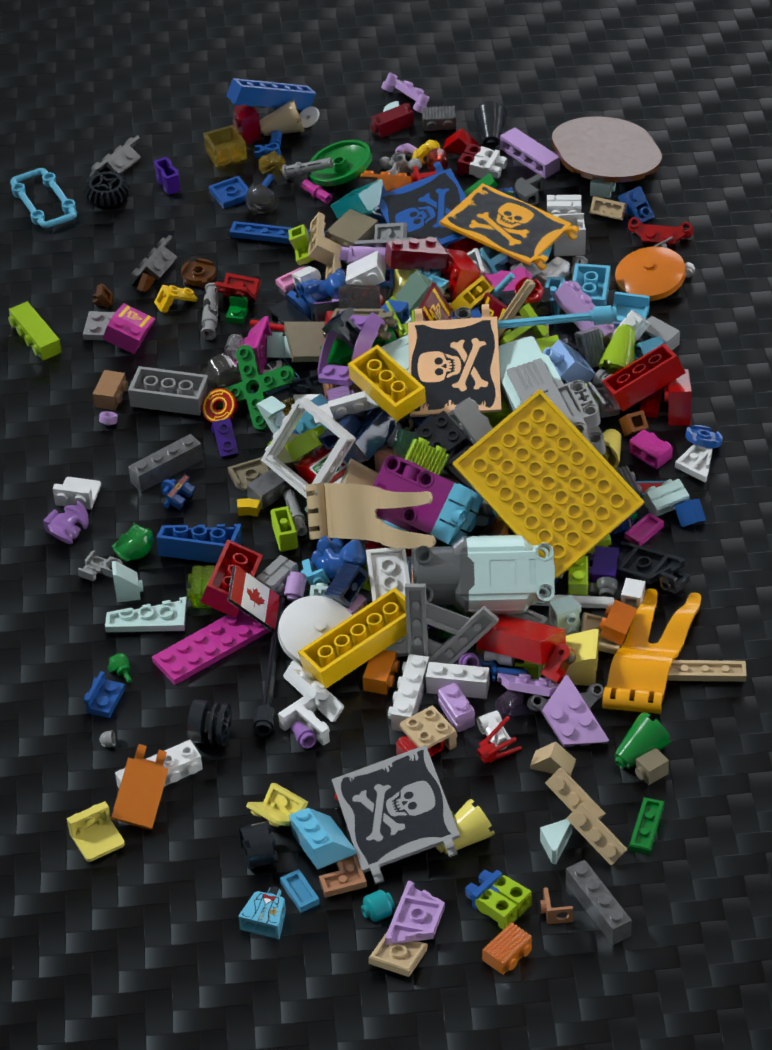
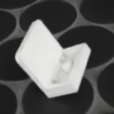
(76, 490)

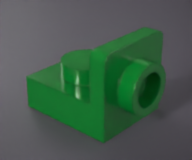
(237, 310)

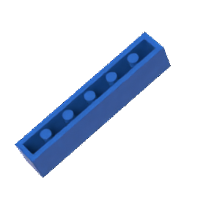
(269, 94)

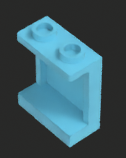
(626, 302)

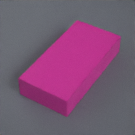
(644, 529)

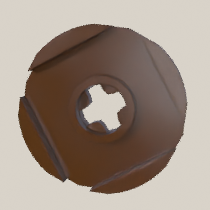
(191, 274)

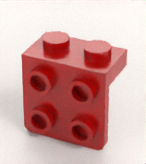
(239, 286)

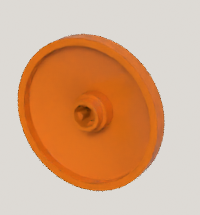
(651, 272)

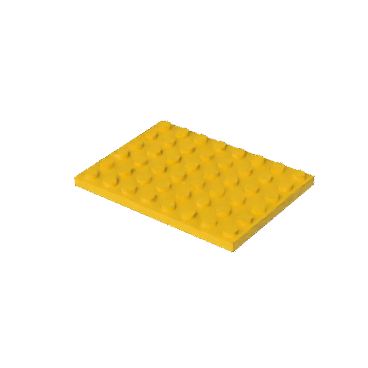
(548, 481)

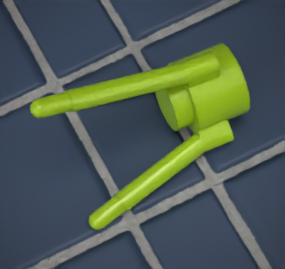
(403, 328)

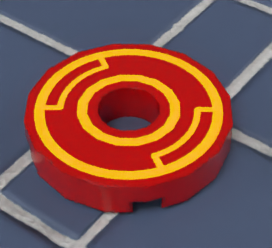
(211, 401)

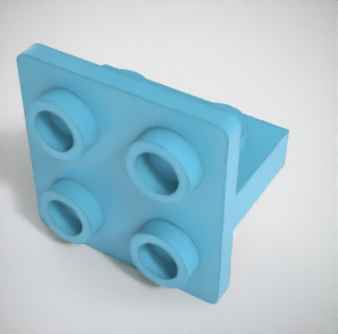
(495, 259)

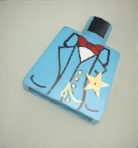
(264, 913)

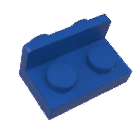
(103, 696)

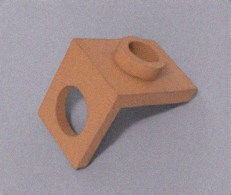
(552, 912)

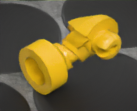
(422, 151)

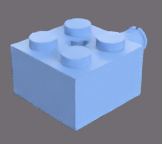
(569, 363)

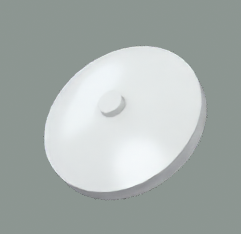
(308, 620)

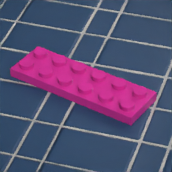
(208, 646)

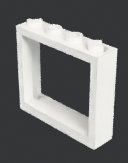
(282, 435)

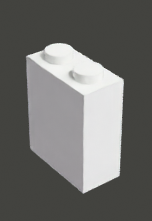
(367, 270)

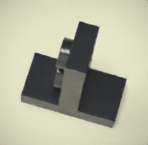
(344, 327)

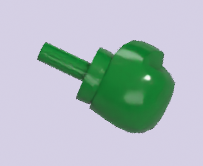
(121, 665)

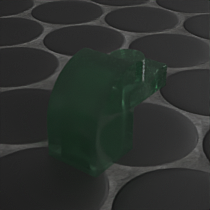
(402, 442)

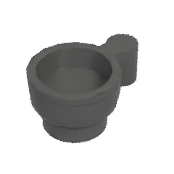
(604, 587)

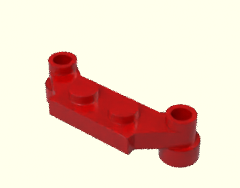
(656, 233)

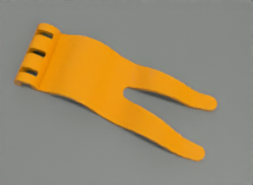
(642, 668)

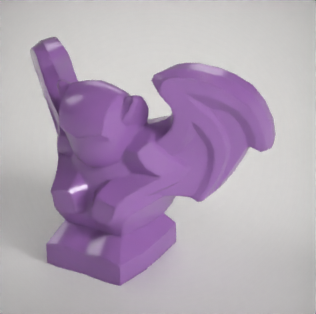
(63, 525)

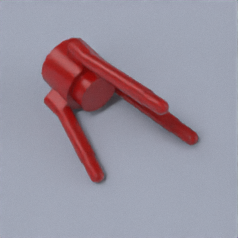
(489, 752)

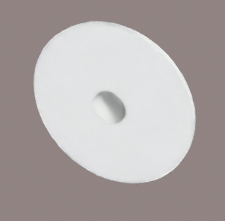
(309, 116)

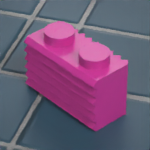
(650, 449)

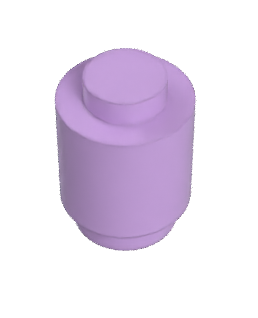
(295, 586)

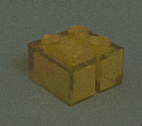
(225, 145)

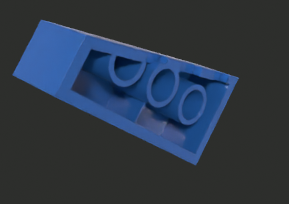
(196, 542)

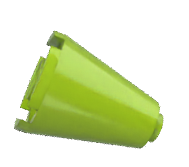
(620, 350)

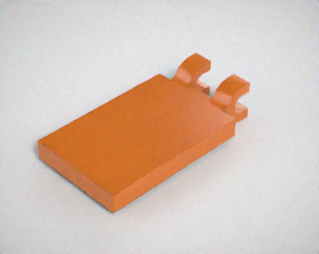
(140, 789)

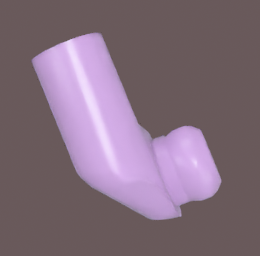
(405, 149)

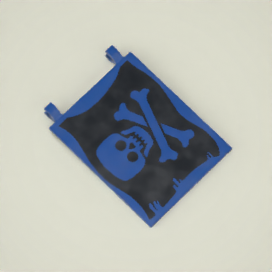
(425, 205)

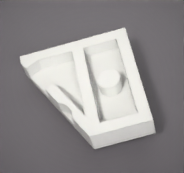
(695, 462)

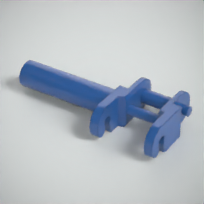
(495, 670)

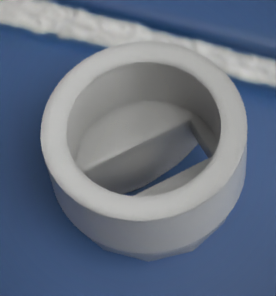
(108, 739)

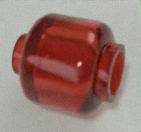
(436, 155)

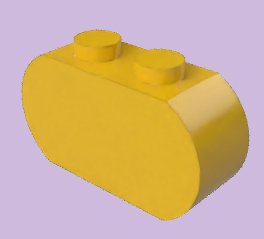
(472, 295)

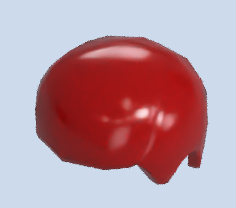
(535, 295)

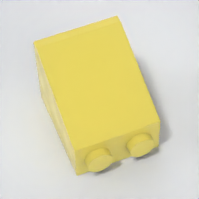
(584, 667)

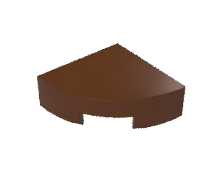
(145, 282)

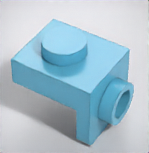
(312, 575)

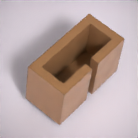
(110, 390)

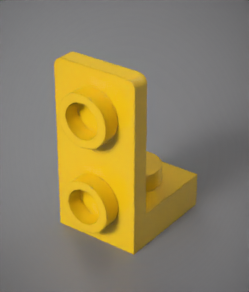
(168, 293)

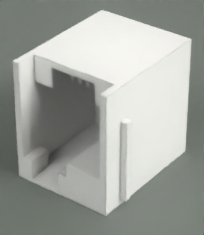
(563, 245)

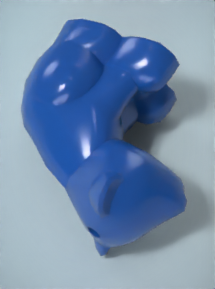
(317, 291)
(332, 554)

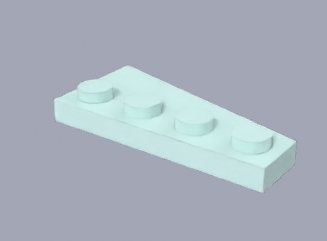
(162, 617)

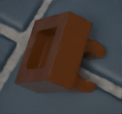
(103, 296)

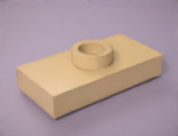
(608, 208)

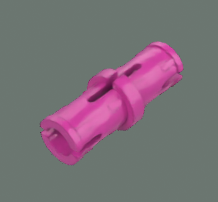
(316, 191)

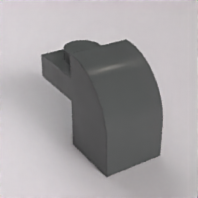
(528, 189)

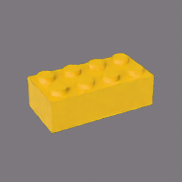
(387, 383)

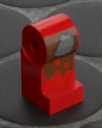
(559, 663)

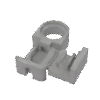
(97, 565)

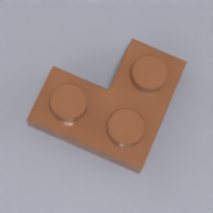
(346, 879)

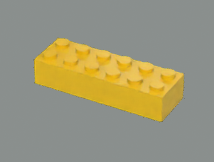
(356, 639)

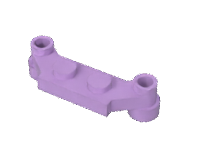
(408, 89)

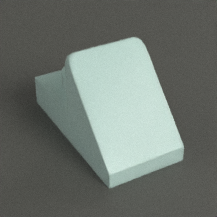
(272, 412)

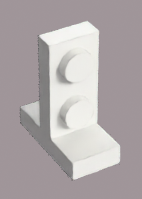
(302, 711)

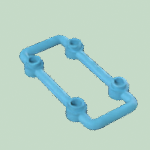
(49, 180)

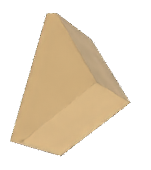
(552, 758)

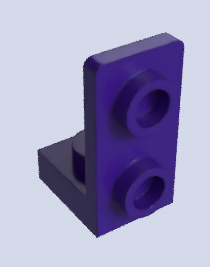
(225, 437)

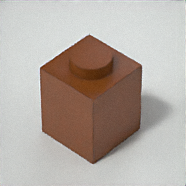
(633, 423)

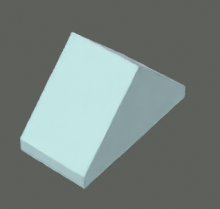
(554, 838)

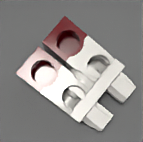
(480, 162)

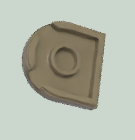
(247, 472)

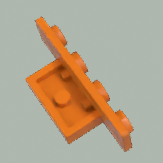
(390, 182)

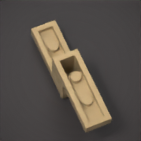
(323, 248)
(586, 816)

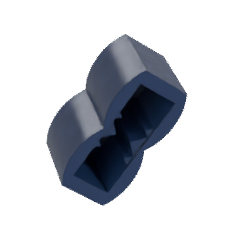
(348, 422)

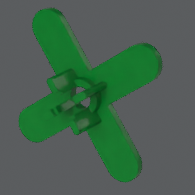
(265, 382)

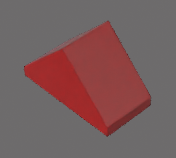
(458, 142)

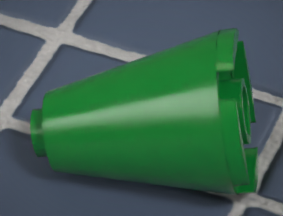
(640, 739)

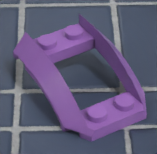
(340, 374)

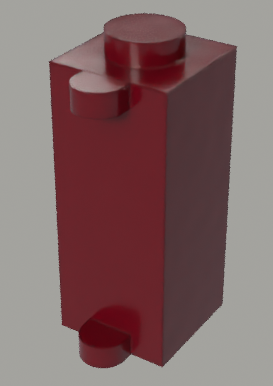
(392, 120)

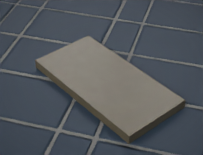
(304, 340)

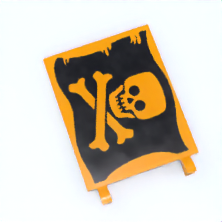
(508, 225)

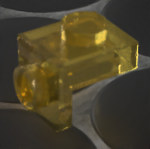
(270, 161)

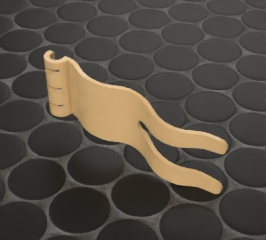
(351, 510)

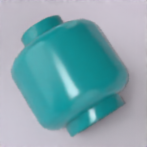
(377, 905)

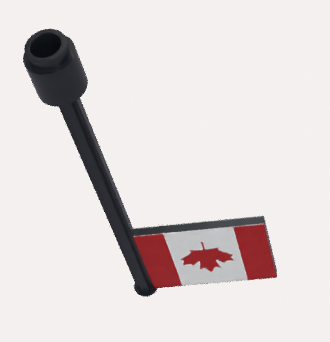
(266, 608)

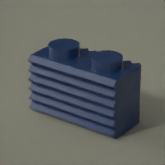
(347, 584)

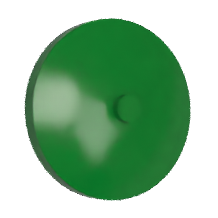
(349, 161)

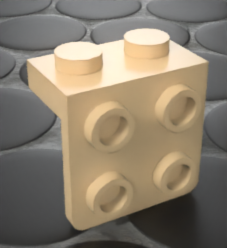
(429, 729)

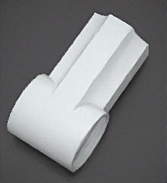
(488, 723)

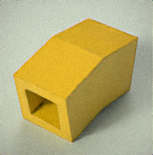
(248, 507)

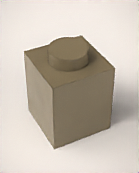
(652, 766)

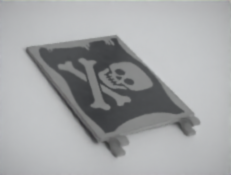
(395, 810)

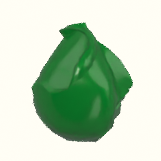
(134, 543)

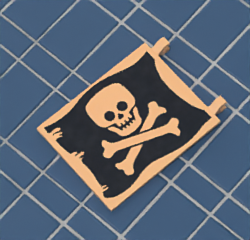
(455, 362)

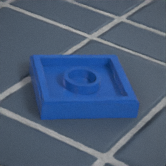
(229, 191)

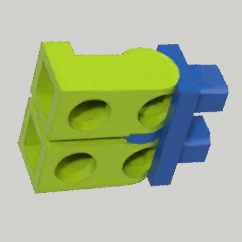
(499, 897)

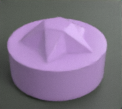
(108, 418)

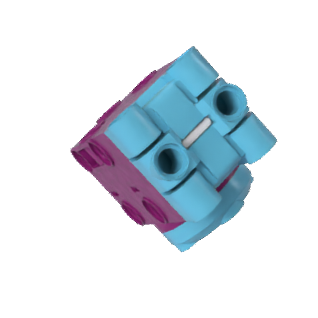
(443, 516)

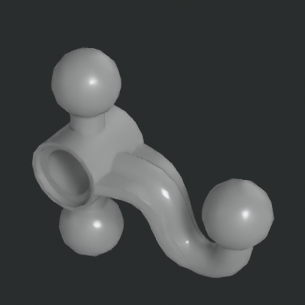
(398, 163)

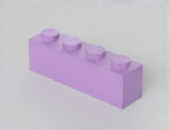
(530, 152)
(574, 301)

